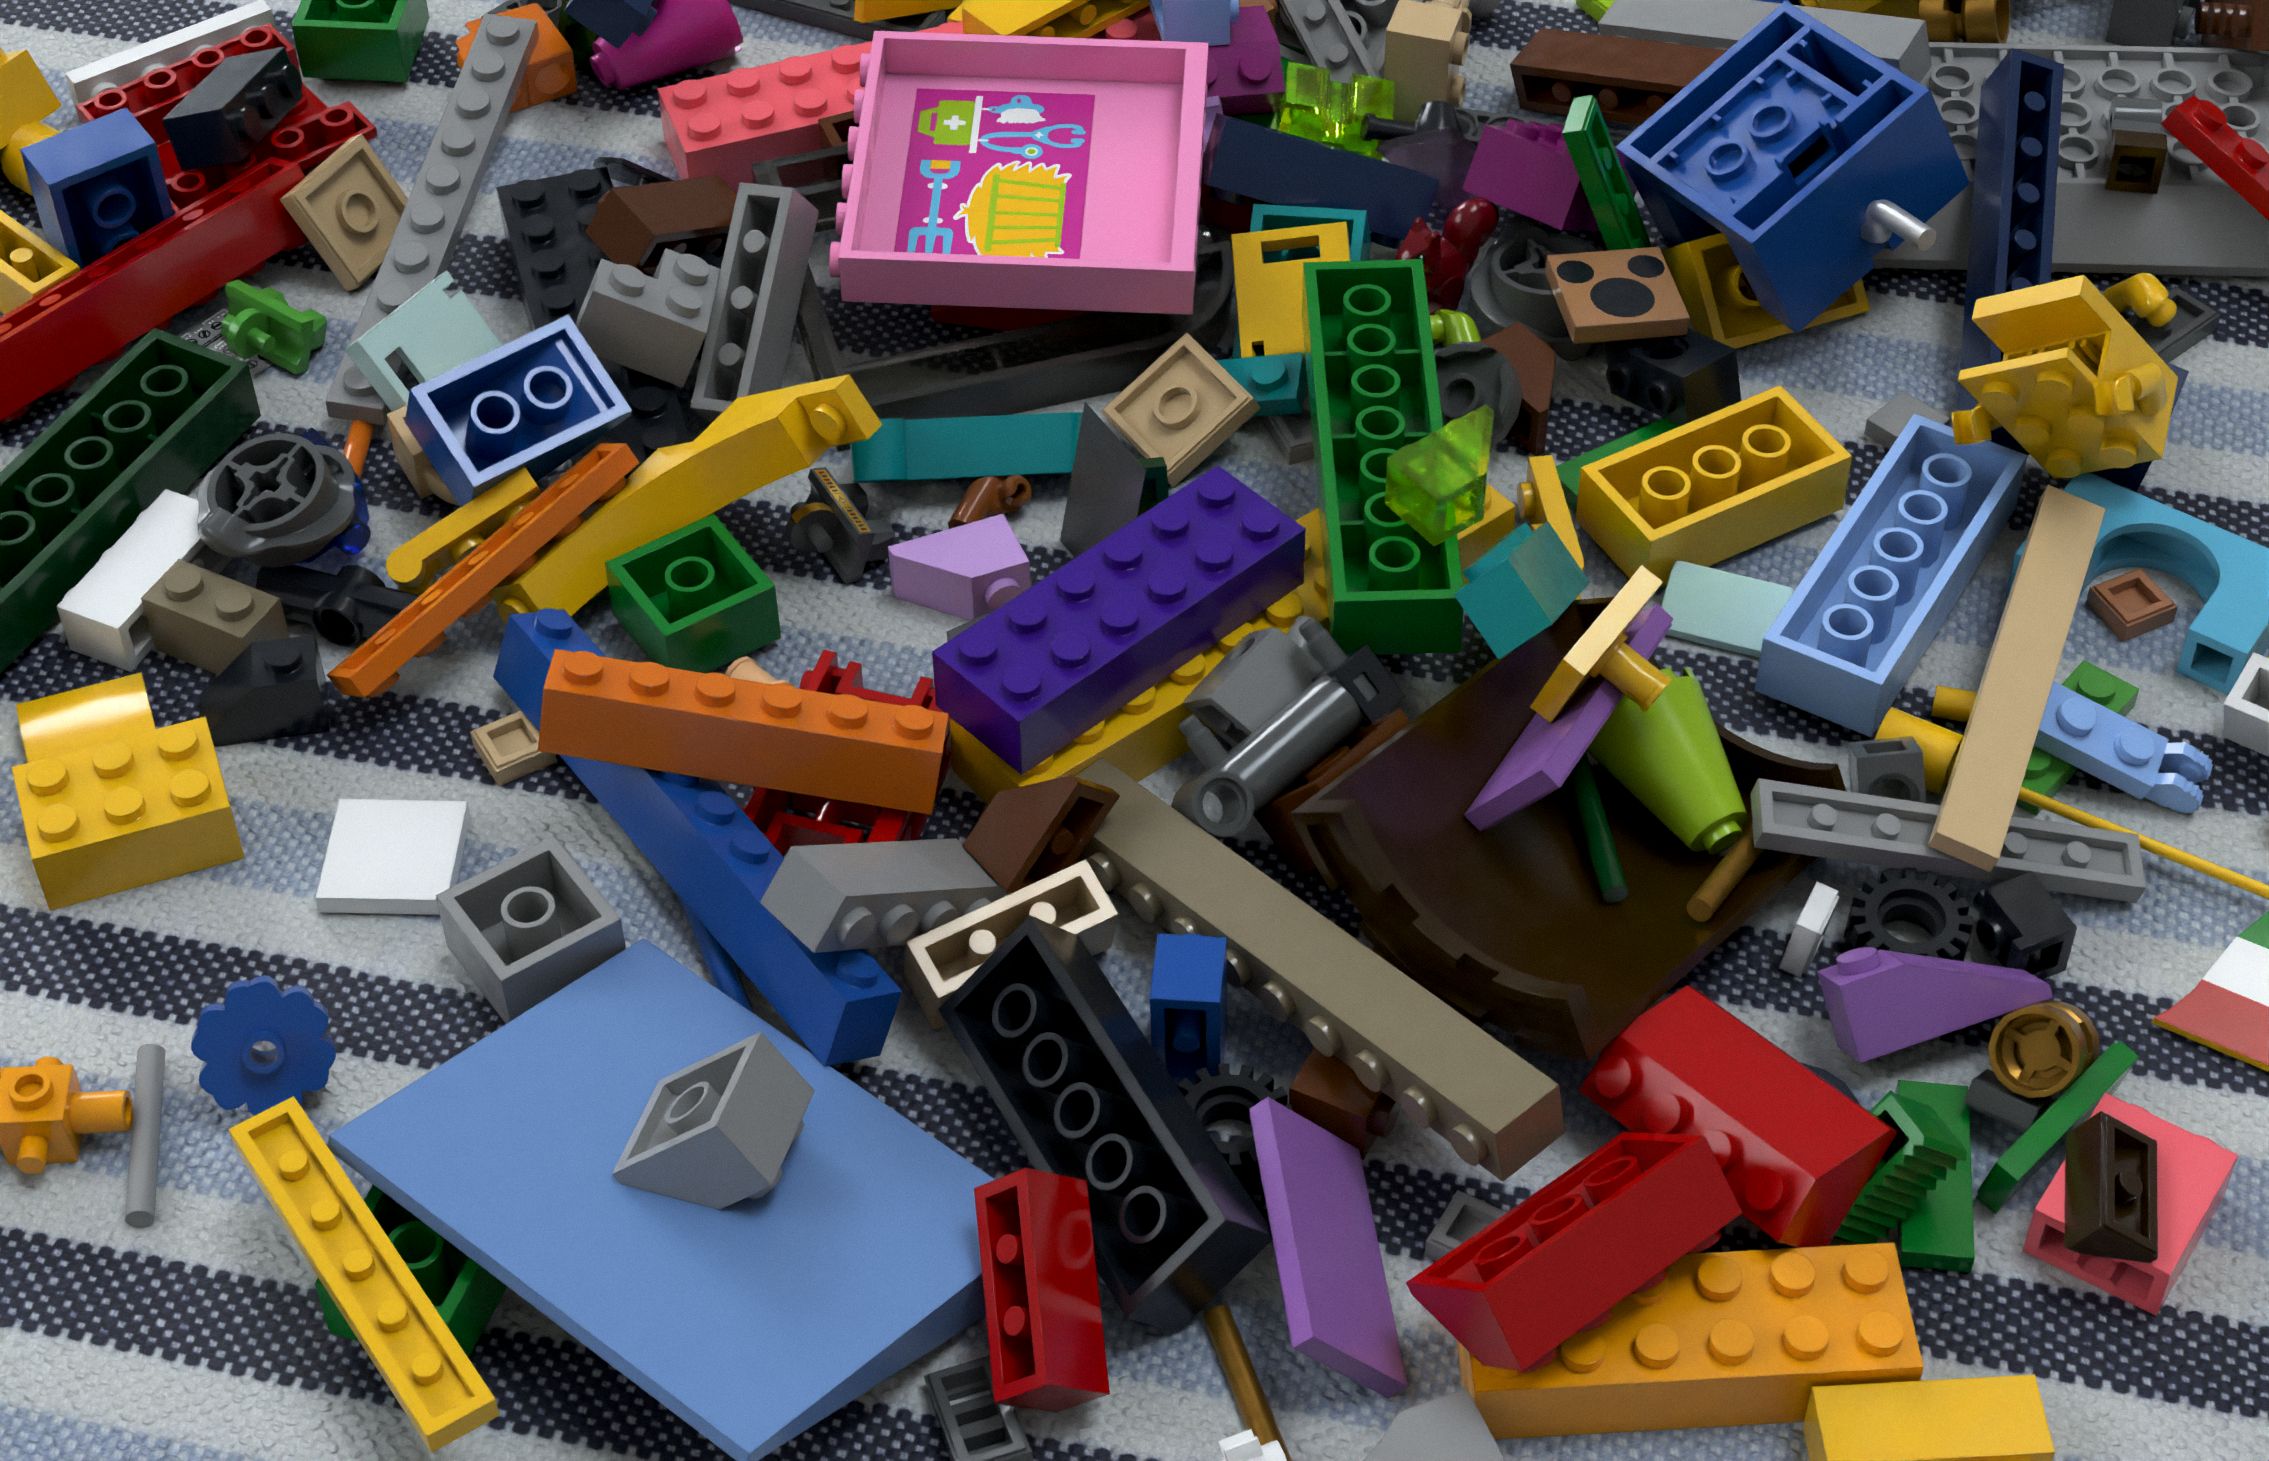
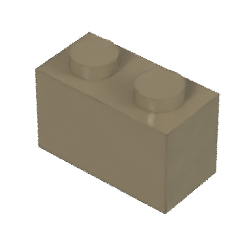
(209, 616)

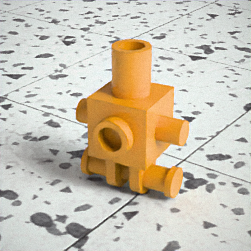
(48, 1114)

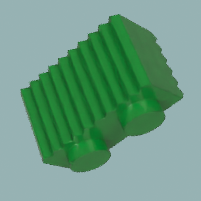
(1910, 1167)

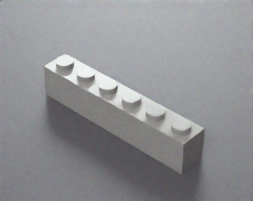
(1724, 22)

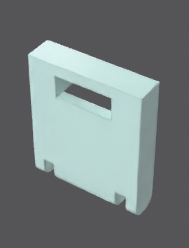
(429, 336)

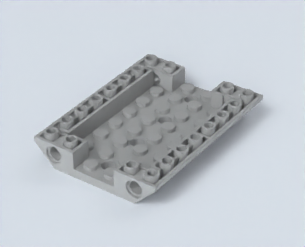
(2184, 229)

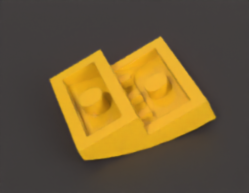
(85, 717)

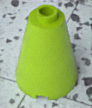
(1675, 764)

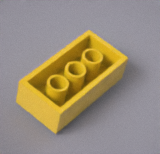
(1713, 486)

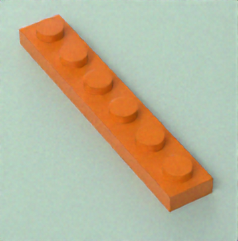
(467, 585)

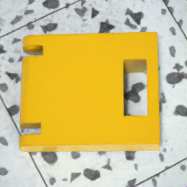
(1272, 292)

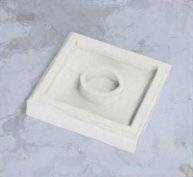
(392, 855)

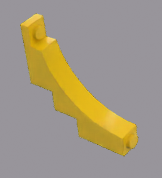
(679, 484)

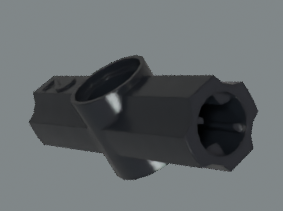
(337, 605)

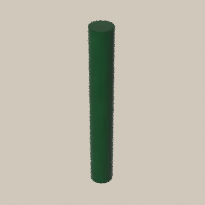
(1597, 832)

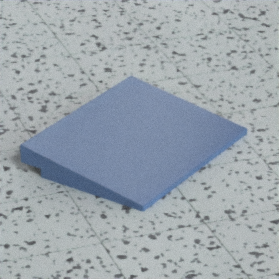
(723, 1315)

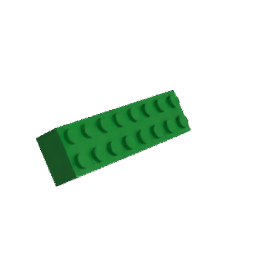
(1367, 399)

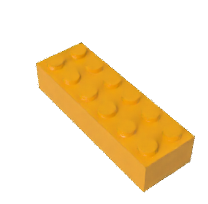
(1716, 1346)

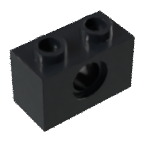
(1674, 375)

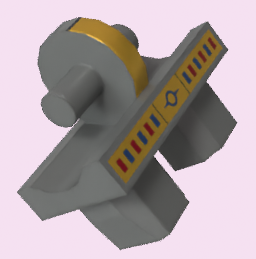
(836, 526)

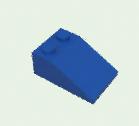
(515, 409)

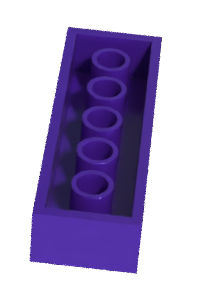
(1118, 618)

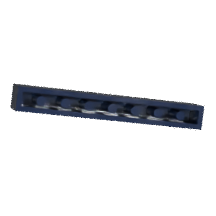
(2011, 198)

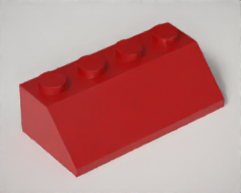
(1777, 1129)
(1578, 1248)

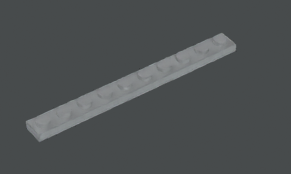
(440, 196)

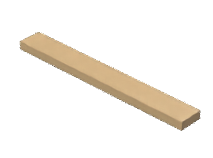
(2017, 680)

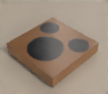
(1616, 295)

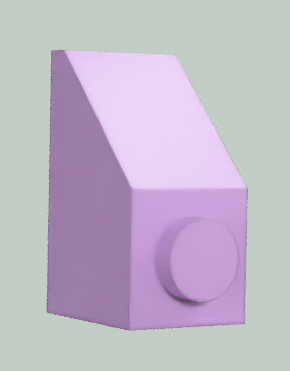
(961, 568)

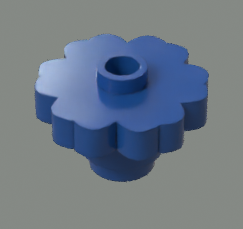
(255, 1013)

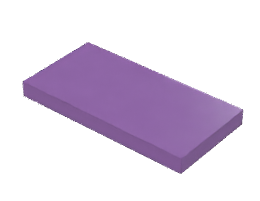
(1548, 751)
(1327, 1249)

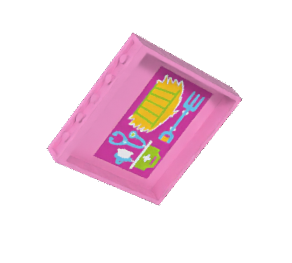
(1024, 173)

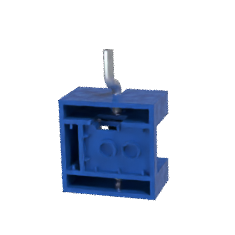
(1739, 152)

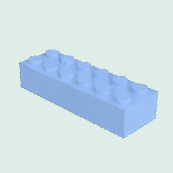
(1889, 576)

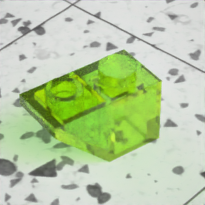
(1443, 477)

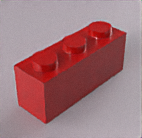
(1041, 1291)

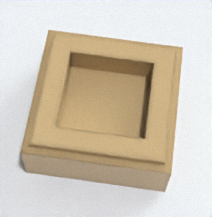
(510, 748)

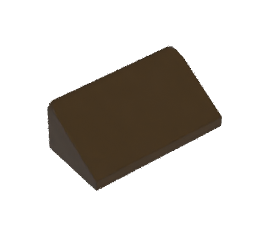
(2111, 1191)

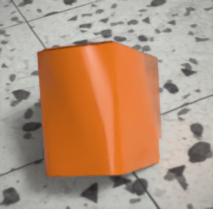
(550, 68)

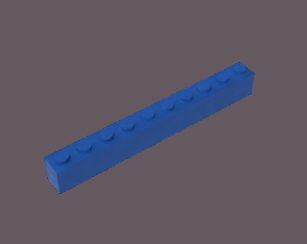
(716, 865)

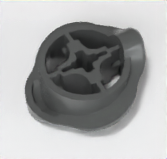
(1514, 287)
(276, 500)

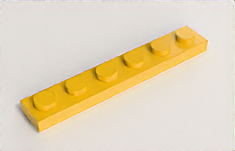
(364, 1275)

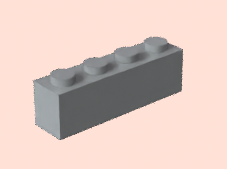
(755, 297)
(876, 891)

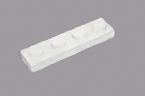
(136, 62)

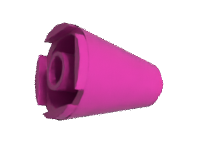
(678, 39)

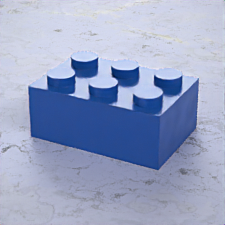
(97, 186)

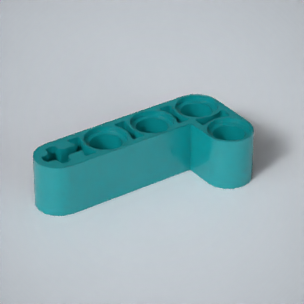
(967, 447)

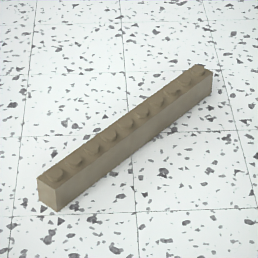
(1326, 982)

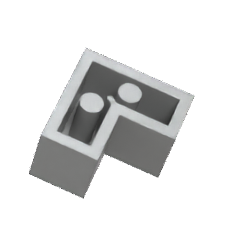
(647, 320)

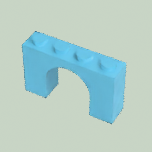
(2217, 564)

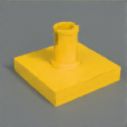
(1605, 653)

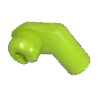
(1453, 327)

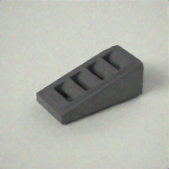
(968, 1380)

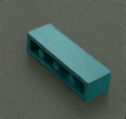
(1520, 587)

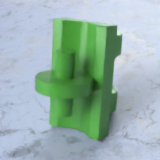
(267, 326)

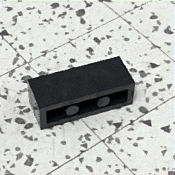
(233, 108)

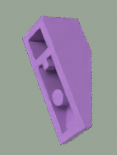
(1902, 999)

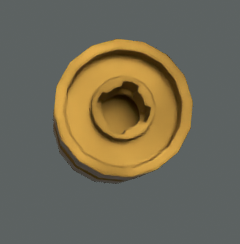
(1966, 20)
(2043, 1048)

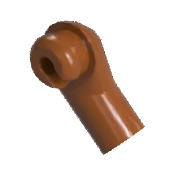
(991, 497)

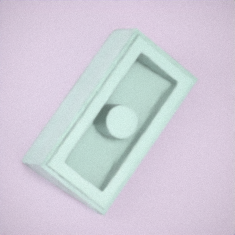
(1722, 607)

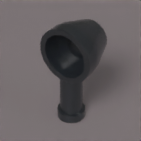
(1430, 117)

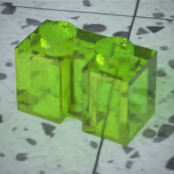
(1331, 109)

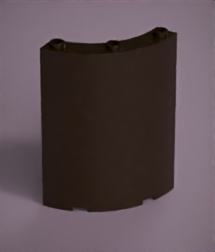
(1513, 913)

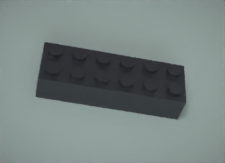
(1105, 1110)

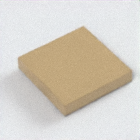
(348, 210)
(1181, 408)

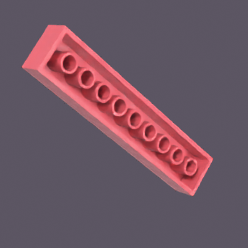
(775, 108)

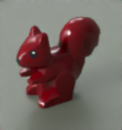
(1453, 254)

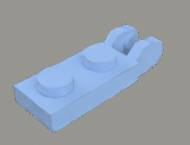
(2122, 751)

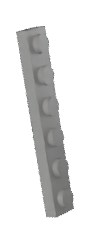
(1899, 831)

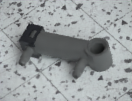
(1341, 700)

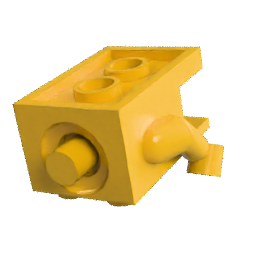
(2070, 383)

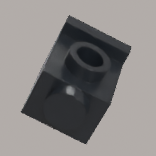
(2024, 926)

